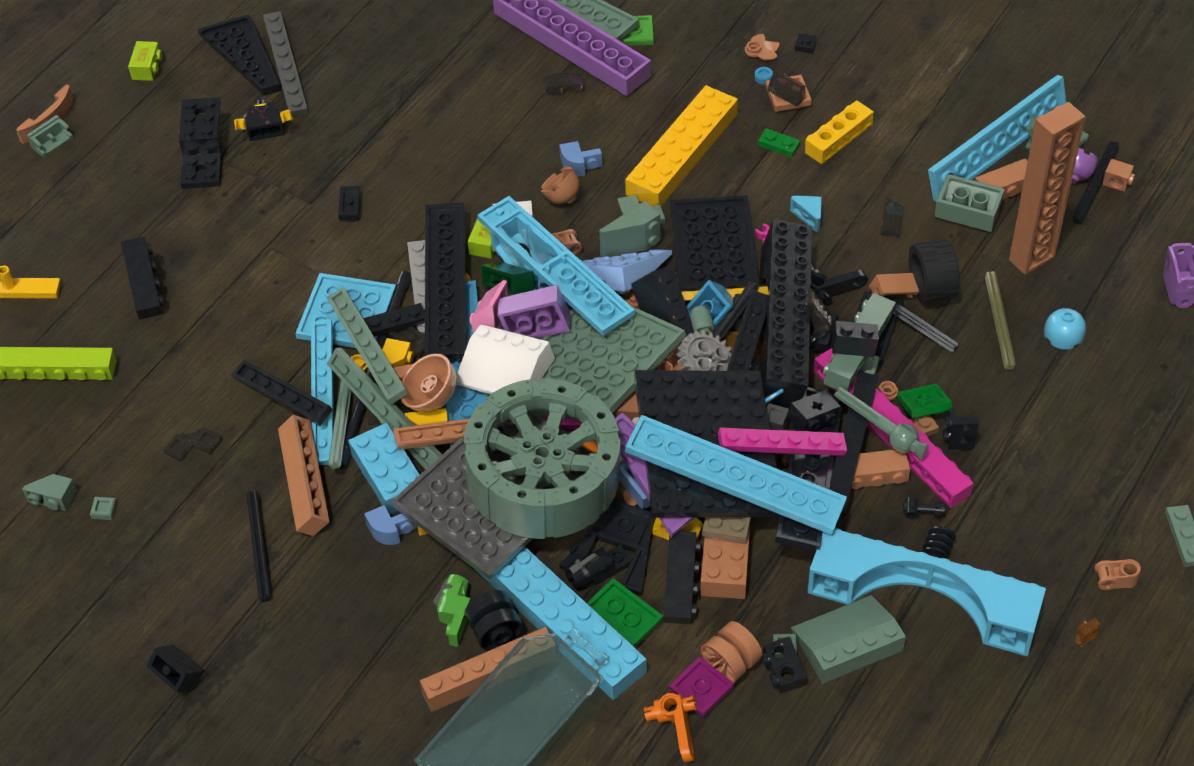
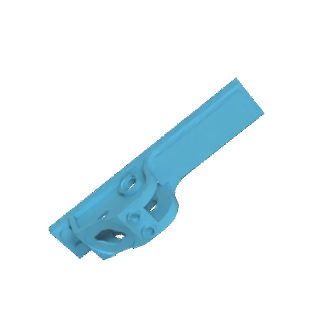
(553, 265)

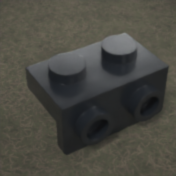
(960, 431)

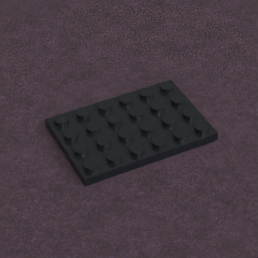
(713, 242)

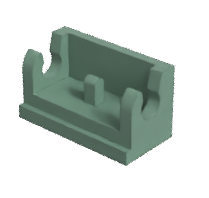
(49, 136)

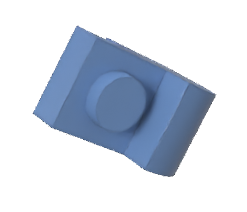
(579, 161)
(387, 529)

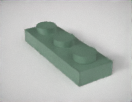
(1182, 528)

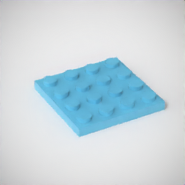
(368, 296)

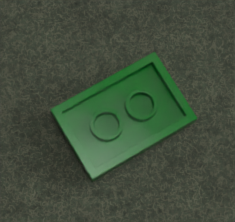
(625, 612)

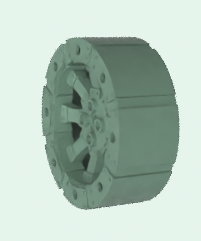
(542, 511)

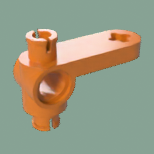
(679, 716)

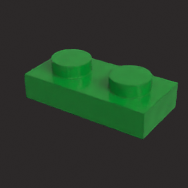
(779, 143)

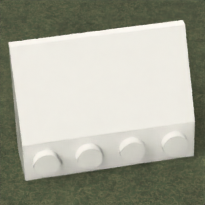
(502, 358)

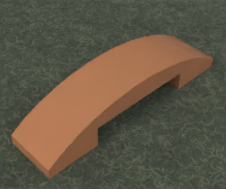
(61, 107)

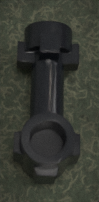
(912, 508)

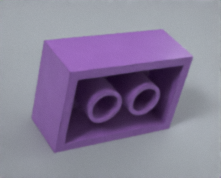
(535, 313)

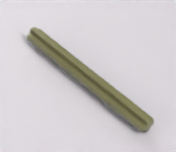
(1000, 321)

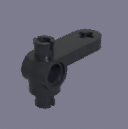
(841, 284)

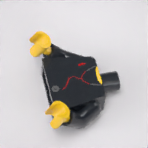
(263, 121)

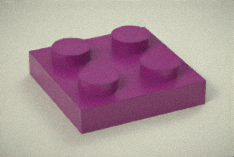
(704, 683)

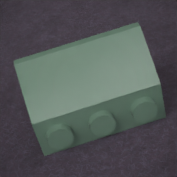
(969, 202)

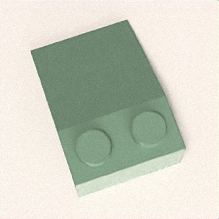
(631, 232)

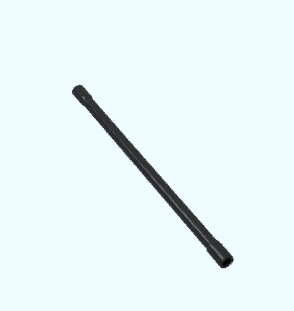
(401, 287)

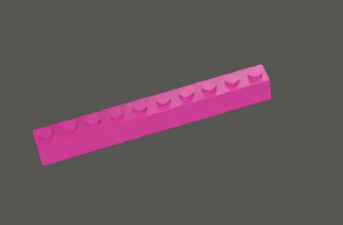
(935, 468)

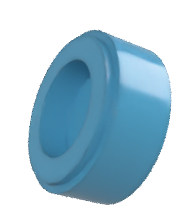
(763, 74)

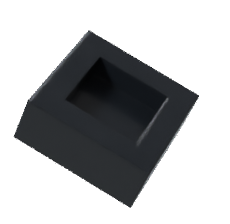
(805, 43)

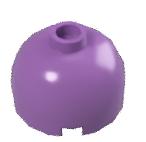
(1084, 166)

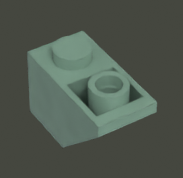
(51, 491)

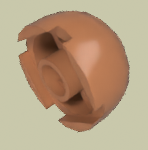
(561, 187)

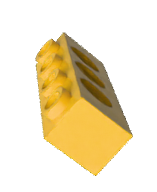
(839, 132)

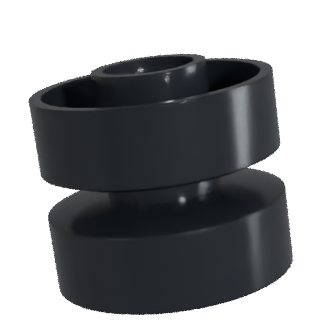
(493, 619)

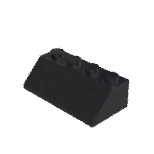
(661, 297)

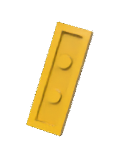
(27, 287)

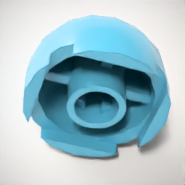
(1065, 328)

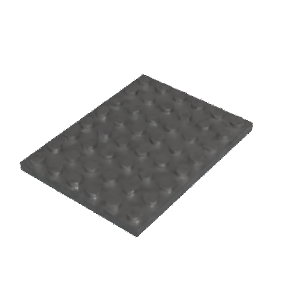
(443, 508)

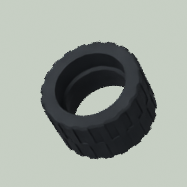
(935, 270)

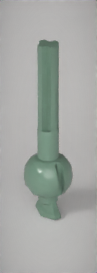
(901, 437)

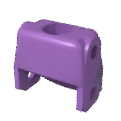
(1180, 280)

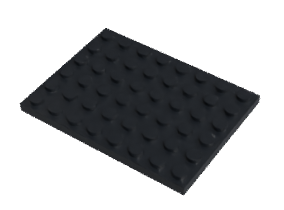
(700, 406)

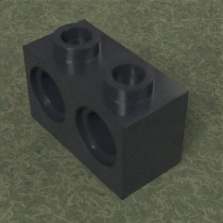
(788, 664)

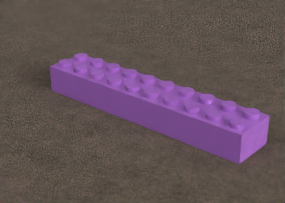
(578, 41)

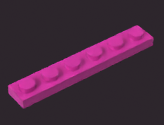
(782, 441)

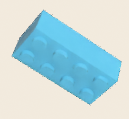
(382, 464)

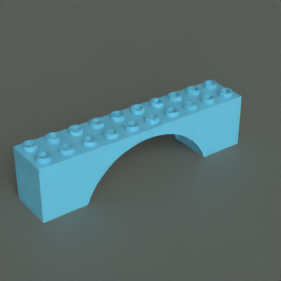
(998, 604)

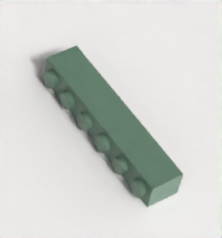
(846, 367)

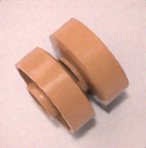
(732, 651)

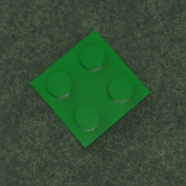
(924, 401)

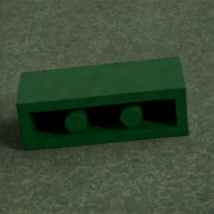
(518, 279)

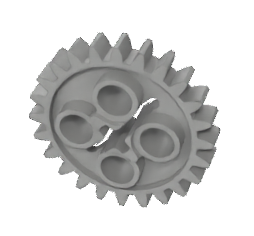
(703, 352)

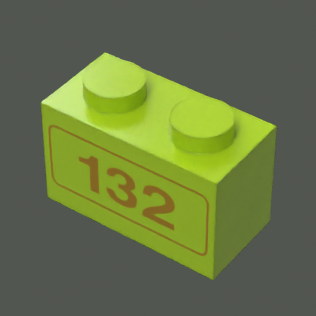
(145, 60)
(480, 241)

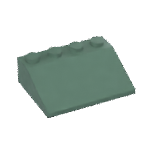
(849, 638)

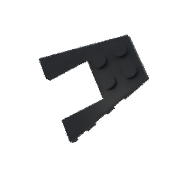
(621, 526)

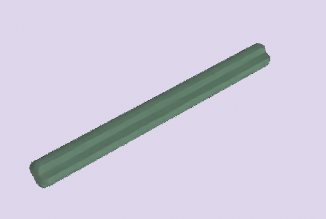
(339, 426)

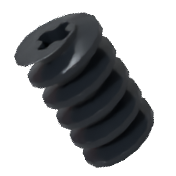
(939, 542)

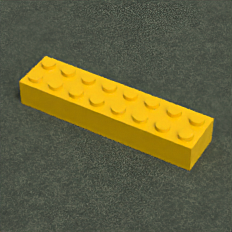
(682, 146)

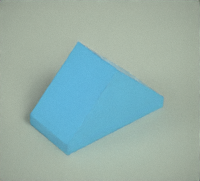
(807, 209)

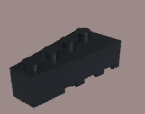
(142, 277)
(680, 578)

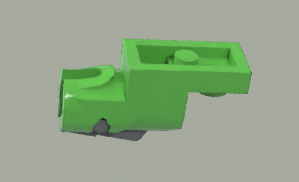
(451, 606)

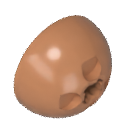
(429, 383)

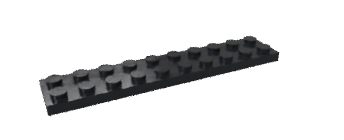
(445, 280)
(816, 470)

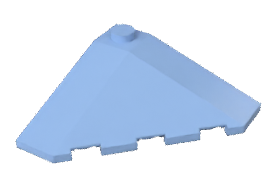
(625, 269)

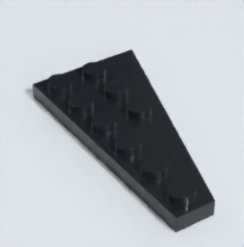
(242, 48)

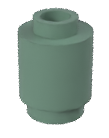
(701, 319)

